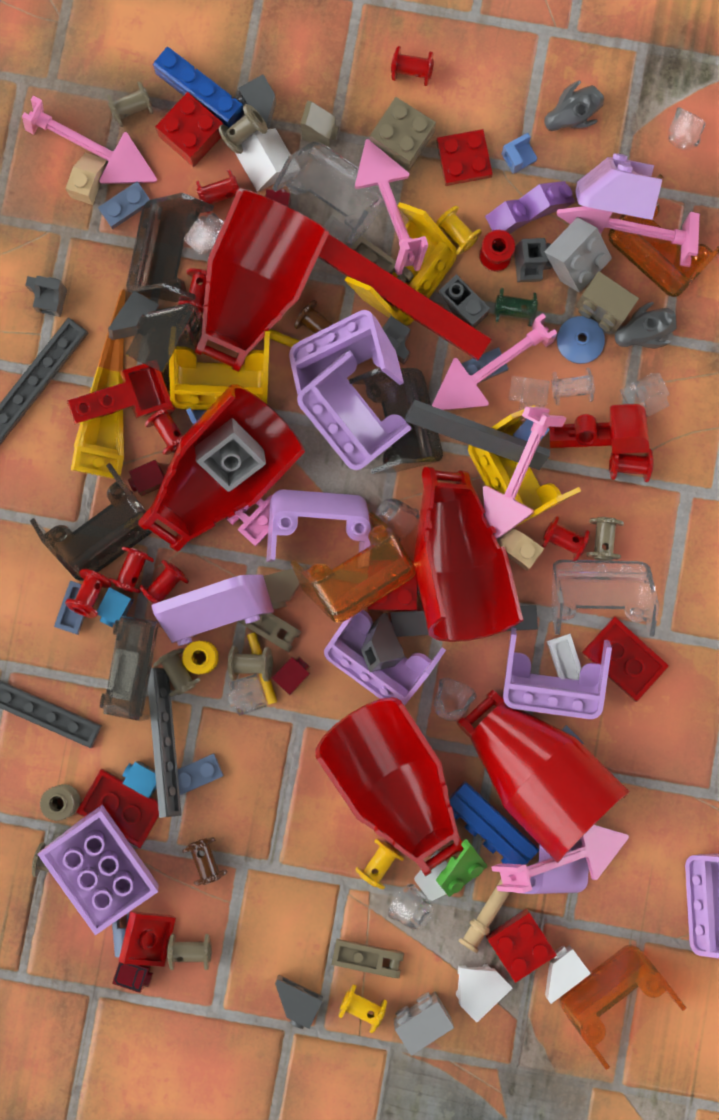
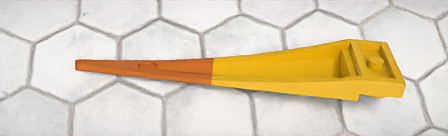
(102, 437)

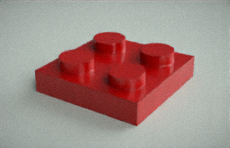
(464, 157)
(146, 939)

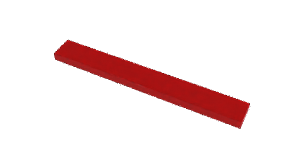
(404, 298)

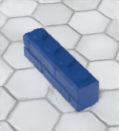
(185, 79)
(491, 826)

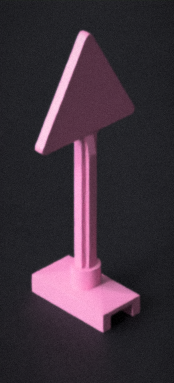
(124, 163)
(379, 170)
(687, 237)
(461, 390)
(502, 509)
(598, 847)

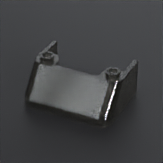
(160, 246)
(161, 333)
(418, 445)
(103, 536)
(130, 668)

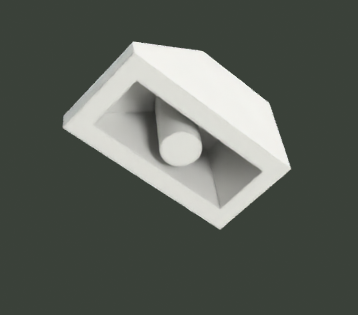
(564, 973)

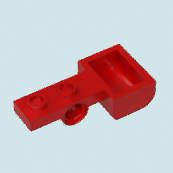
(141, 389)
(624, 432)

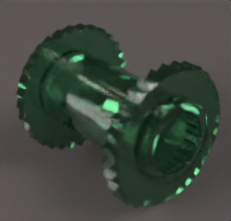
(512, 307)

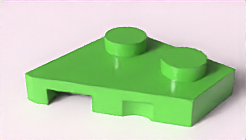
(461, 869)

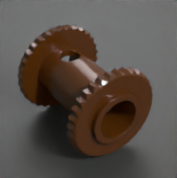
(312, 319)
(205, 864)

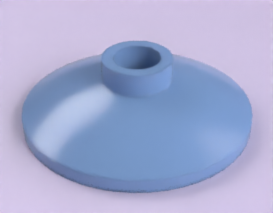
(579, 351)

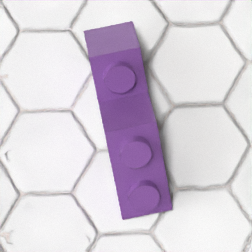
(535, 204)

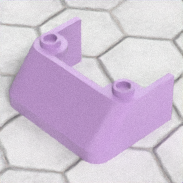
(620, 187)
(359, 334)
(291, 504)
(213, 607)
(396, 681)
(555, 695)
(703, 903)

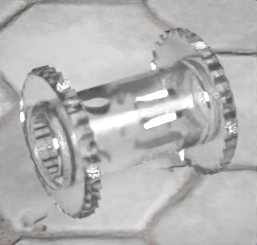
(573, 386)

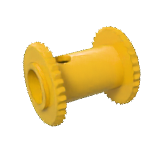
(458, 230)
(191, 662)
(381, 861)
(360, 1007)

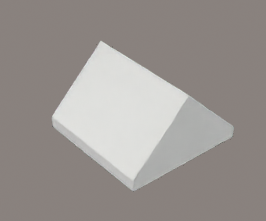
(263, 158)

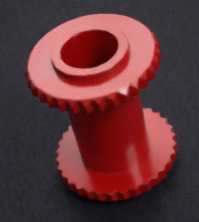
(412, 66)
(219, 190)
(501, 241)
(198, 276)
(166, 428)
(632, 465)
(565, 539)
(131, 569)
(164, 583)
(88, 593)

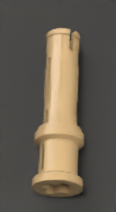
(480, 926)

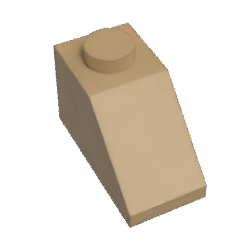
(85, 177)
(520, 548)

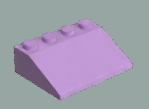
(99, 870)

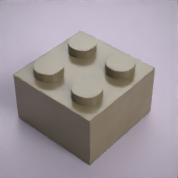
(403, 133)
(606, 302)

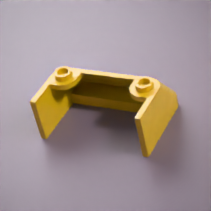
(435, 265)
(201, 384)
(498, 472)

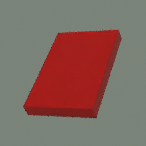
(632, 662)
(129, 809)

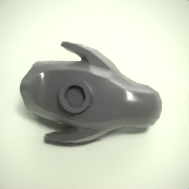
(575, 108)
(647, 328)

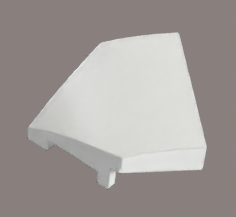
(480, 989)

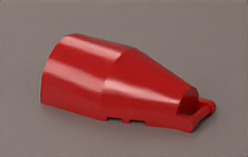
(255, 273)
(191, 498)
(460, 565)
(541, 774)
(392, 780)

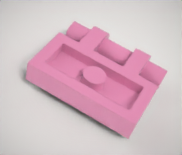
(256, 526)

